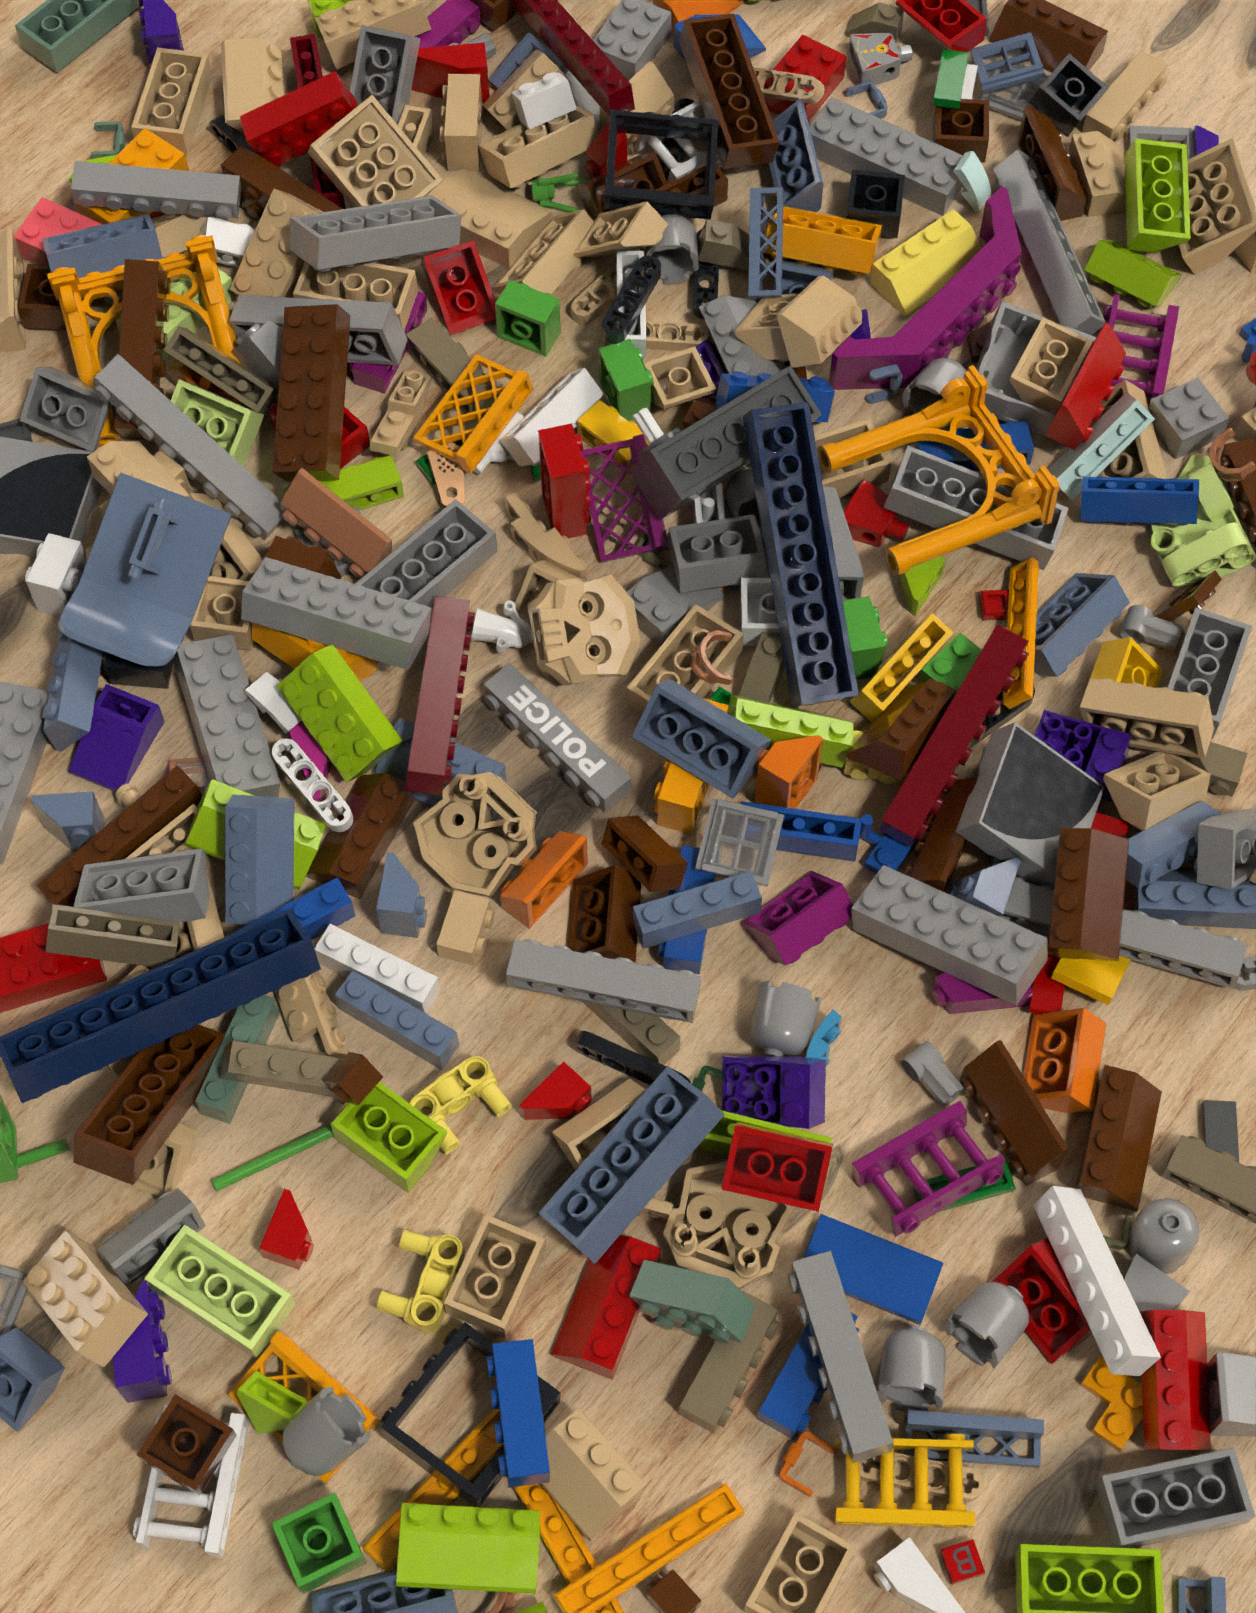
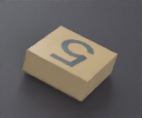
(657, 1210)

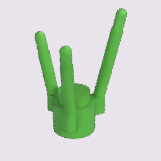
(545, 188)

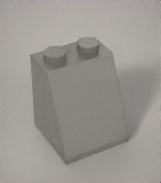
(261, 352)
(1232, 1395)

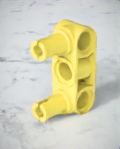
(455, 1091)
(433, 1283)

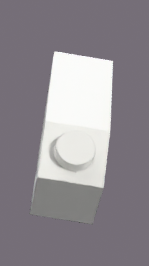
(914, 1580)

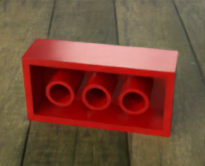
(297, 119)
(564, 480)
(34, 975)

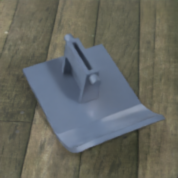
(145, 573)

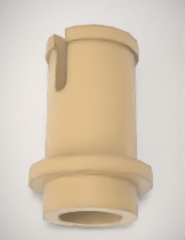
(127, 795)

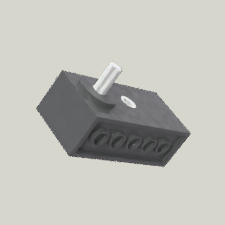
(695, 460)

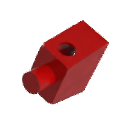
(868, 518)

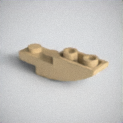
(402, 413)
(540, 543)

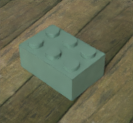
(692, 1301)

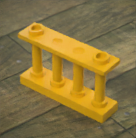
(921, 1512)

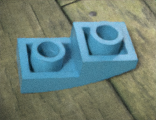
(826, 1033)

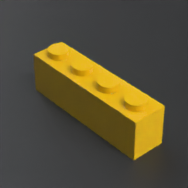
(605, 426)
(901, 667)

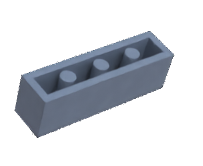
(1166, 845)
(697, 909)
(397, 1020)

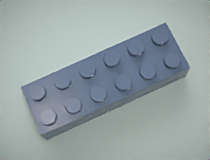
(631, 1164)

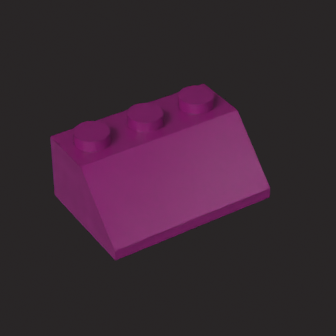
(800, 917)

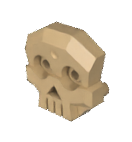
(607, 626)
(461, 850)
(695, 1238)

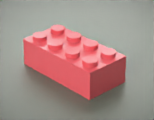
(46, 221)

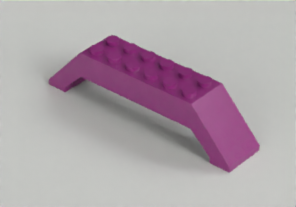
(947, 316)

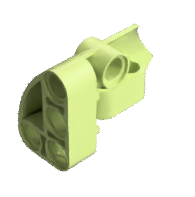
(1212, 543)

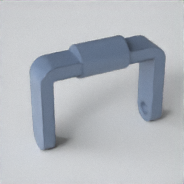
(875, 94)
(895, 383)

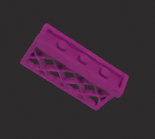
(655, 526)

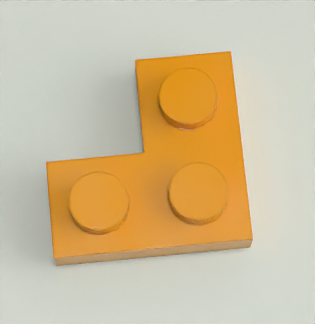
(1123, 1400)

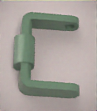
(119, 142)

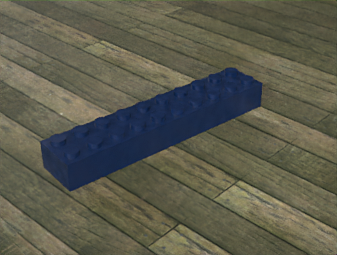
(800, 554)
(157, 1005)

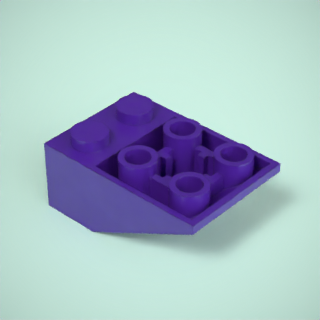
(161, 27)
(118, 738)
(1085, 745)
(775, 1089)
(140, 1361)

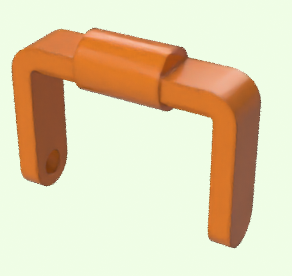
(792, 1455)

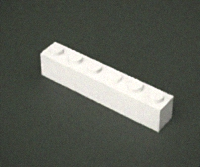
(1096, 1281)

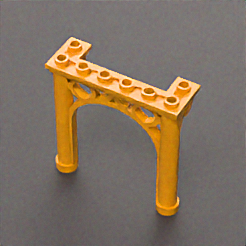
(85, 349)
(961, 406)

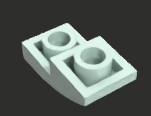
(975, 180)

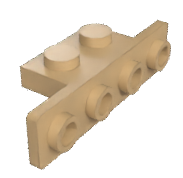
(310, 1011)

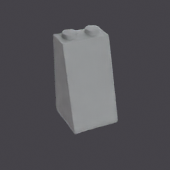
(846, 556)

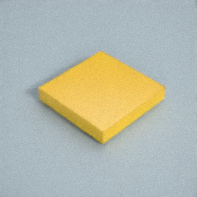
(1092, 977)

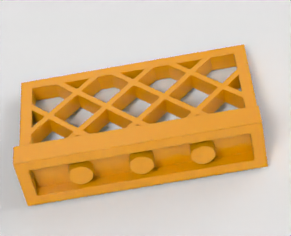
(495, 418)
(309, 1370)

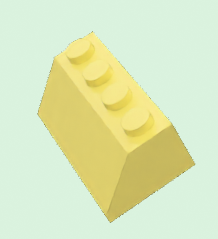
(925, 263)

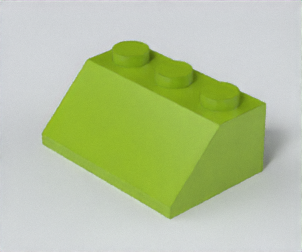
(1131, 273)
(390, 1135)

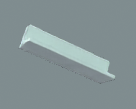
(1108, 439)

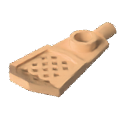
(449, 479)

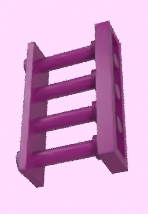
(1160, 345)
(925, 1138)

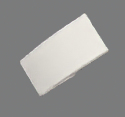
(270, 700)

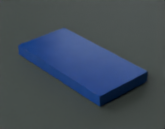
(877, 1269)

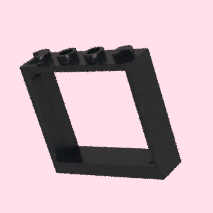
(663, 126)
(473, 1493)

